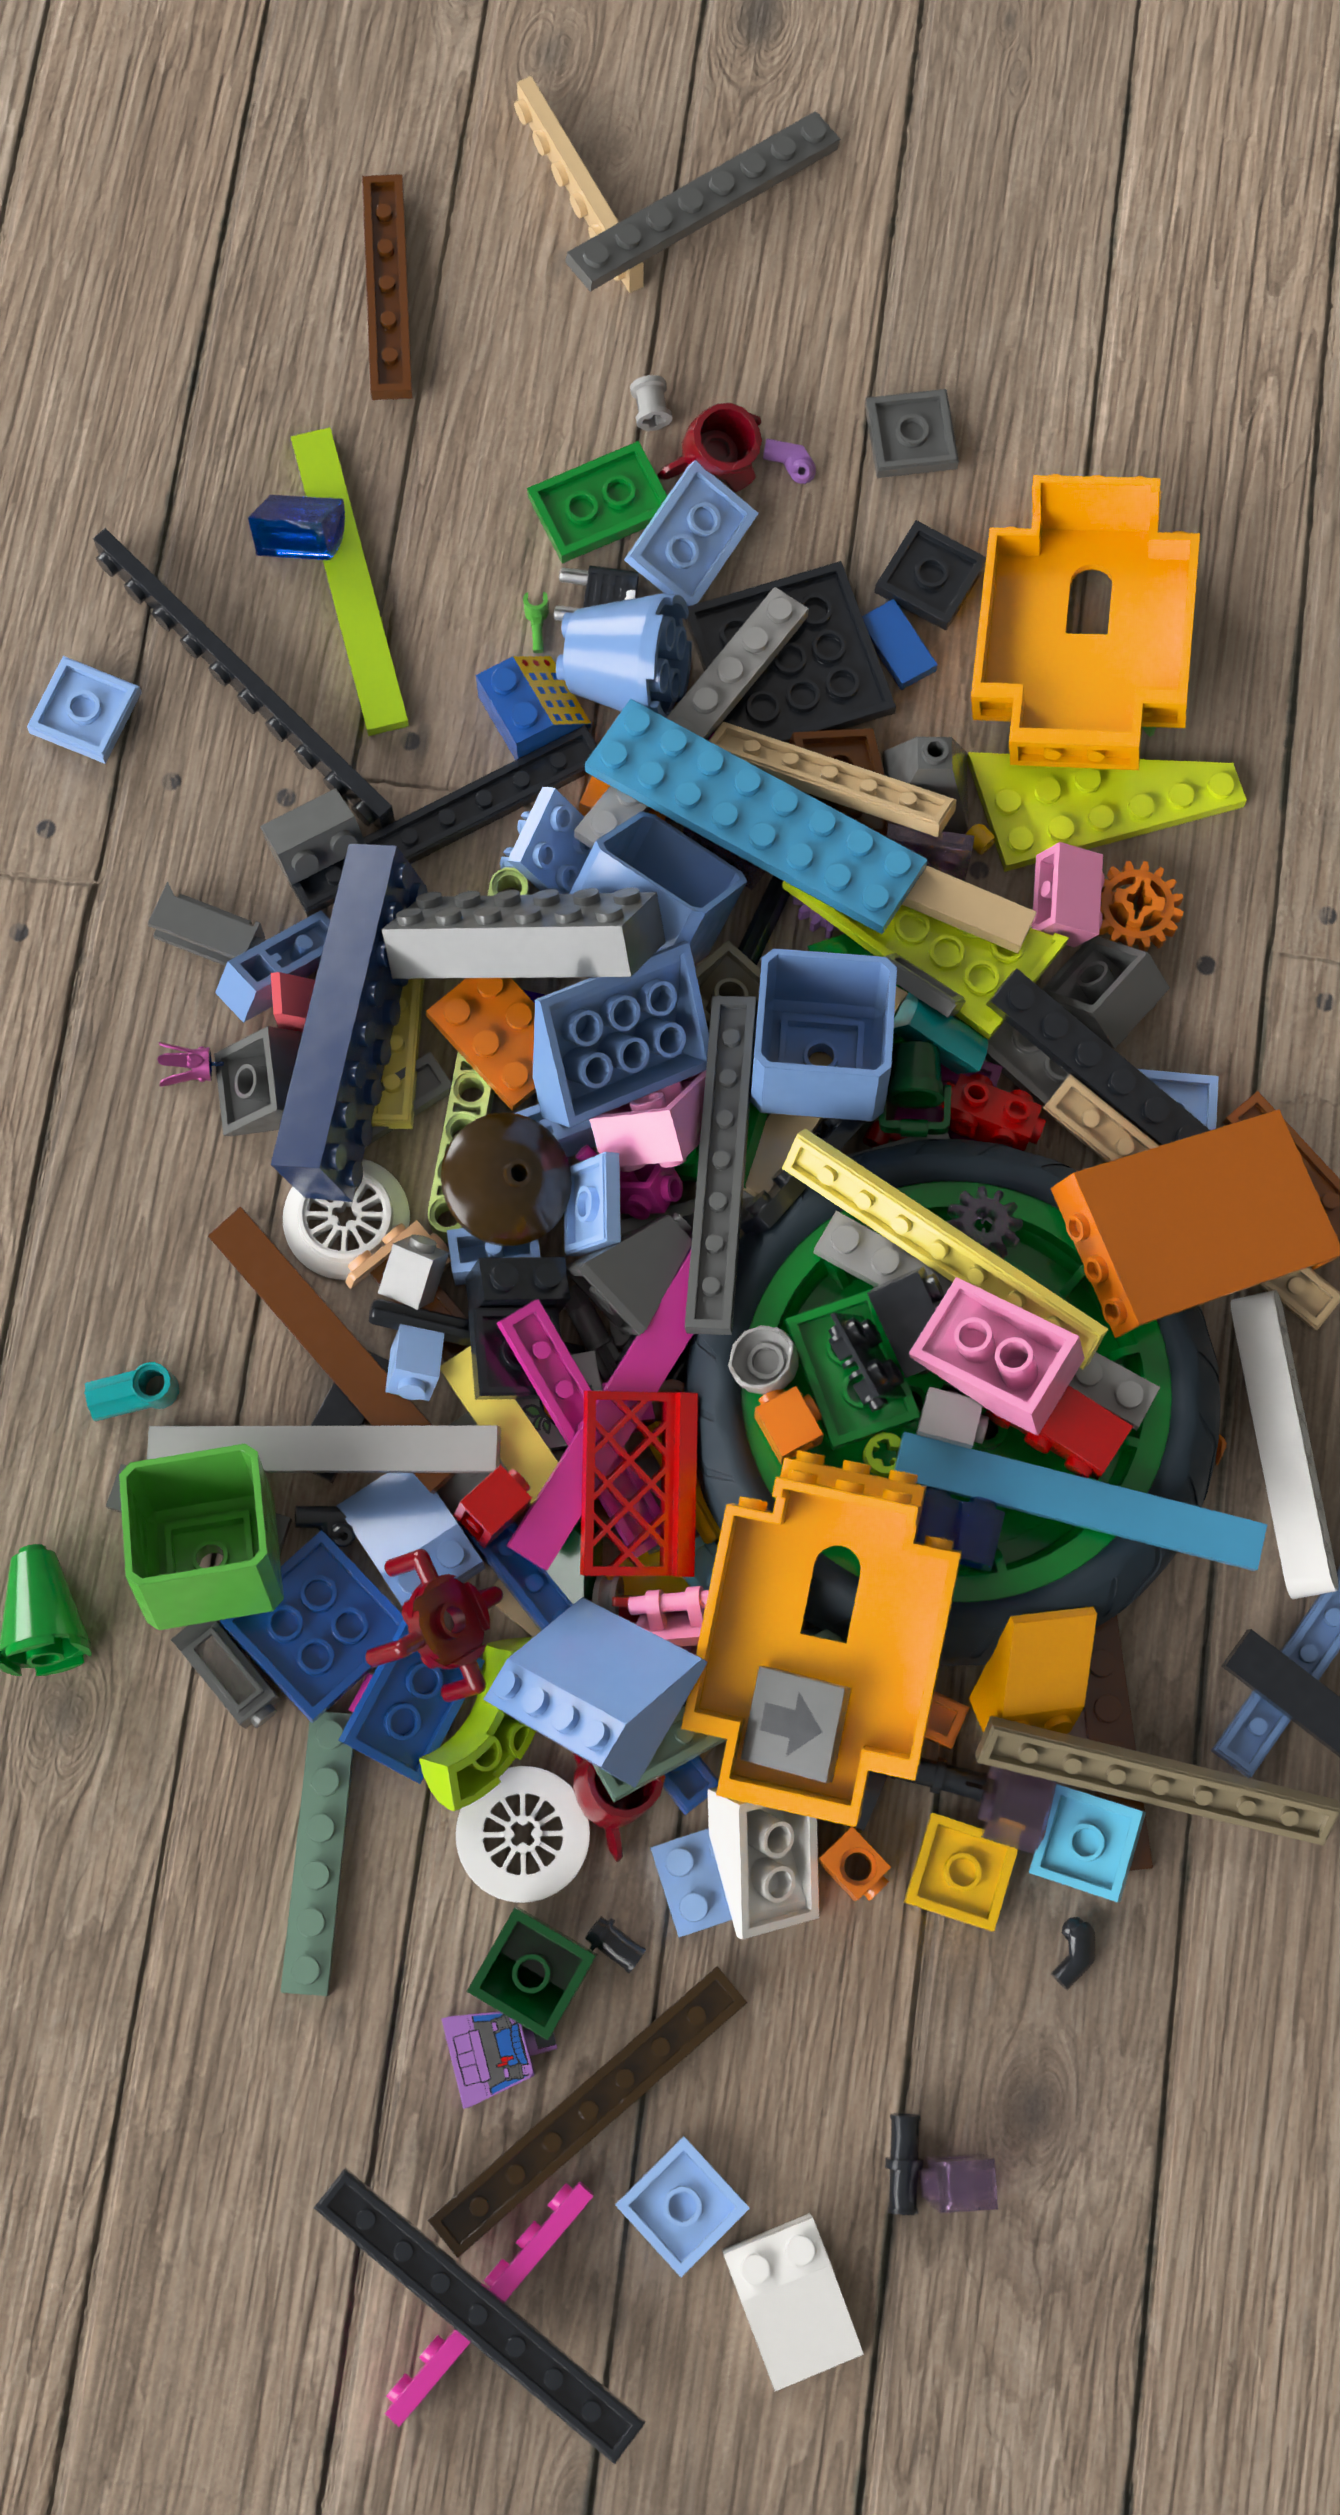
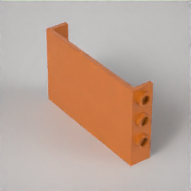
(1195, 1220)

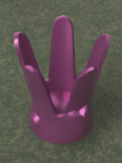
(197, 1059)

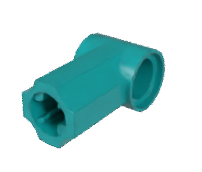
(127, 1392)

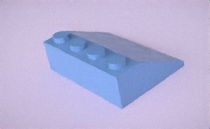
(619, 1038)
(598, 1688)

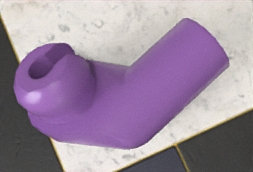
(793, 457)

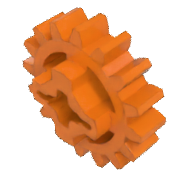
(1152, 907)

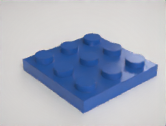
(320, 1630)

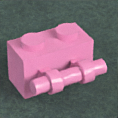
(1068, 892)
(672, 1615)

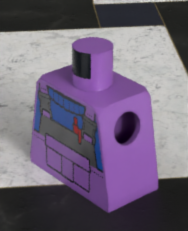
(491, 2053)

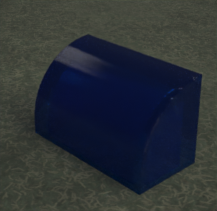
(298, 527)

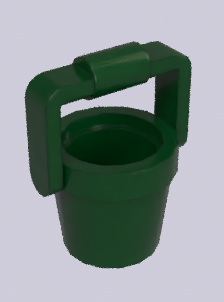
(917, 1085)

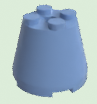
(628, 652)

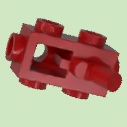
(993, 1114)

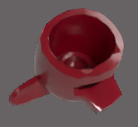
(724, 443)
(605, 1813)

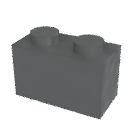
(312, 836)

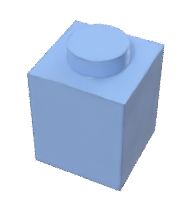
(414, 1363)

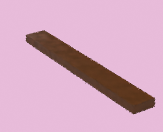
(317, 1328)

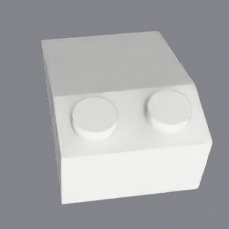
(764, 1864)
(792, 2301)

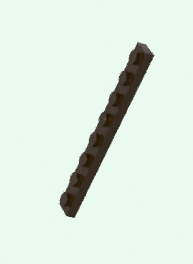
(586, 2112)

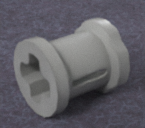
(651, 402)

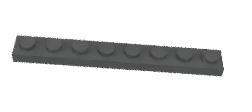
(702, 201)
(721, 1166)

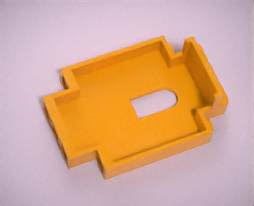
(1086, 694)
(892, 1639)

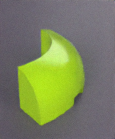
(483, 1746)

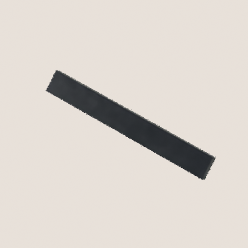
(464, 810)
(480, 2315)

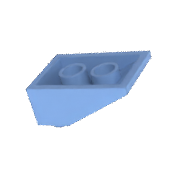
(403, 1516)

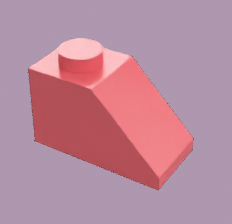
(291, 1000)

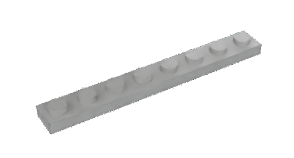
(711, 696)
(880, 1260)

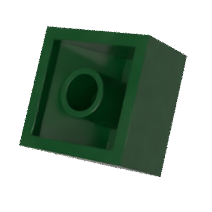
(532, 1973)

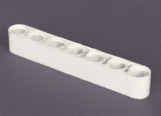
(1284, 1445)

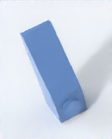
(295, 951)

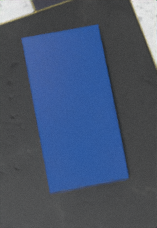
(898, 645)

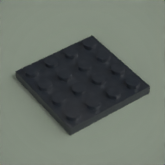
(821, 676)

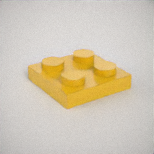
(960, 1873)

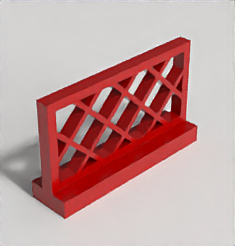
(677, 1489)

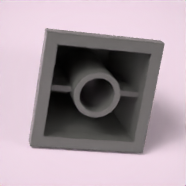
(934, 765)
(634, 1274)

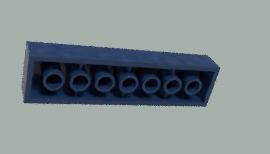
(346, 1030)

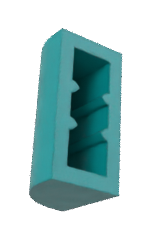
(959, 1045)

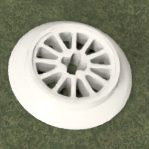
(332, 1262)
(551, 1878)

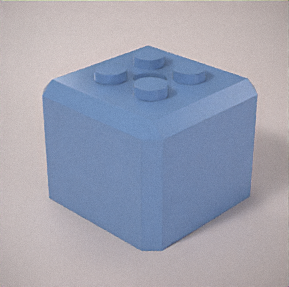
(691, 882)
(829, 1007)

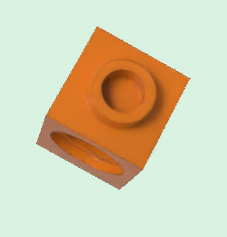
(833, 1863)

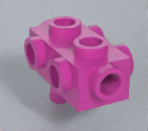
(645, 1189)

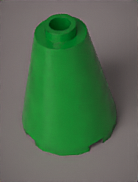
(40, 1617)

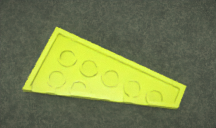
(1091, 806)
(949, 955)

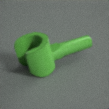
(536, 615)

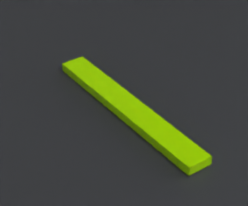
(353, 591)

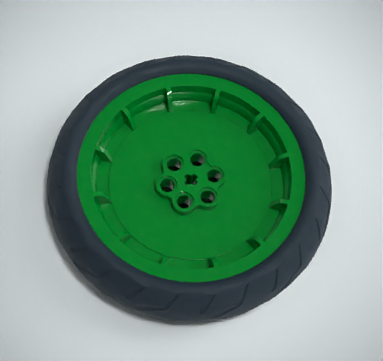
(1037, 1559)

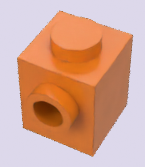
(789, 1422)

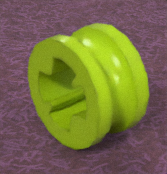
(892, 1444)

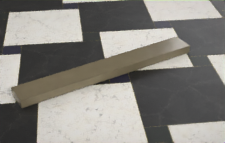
(1157, 1780)

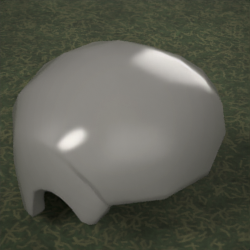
(764, 1360)

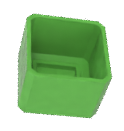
(193, 1507)

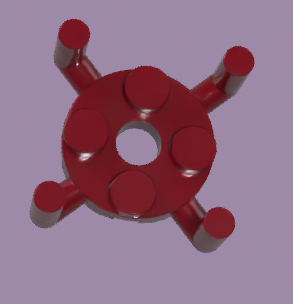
(428, 1630)

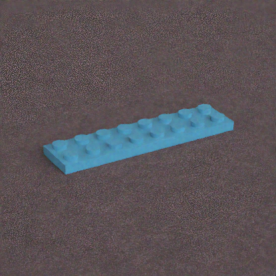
(756, 816)

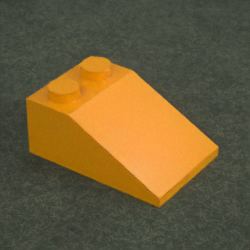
(1038, 1670)

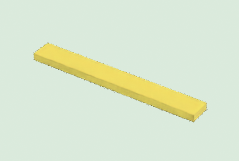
(929, 1236)

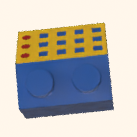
(529, 703)

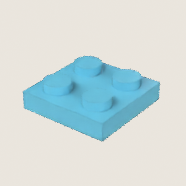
(1088, 1843)

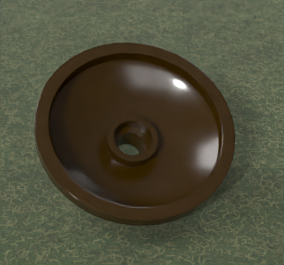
(480, 1182)

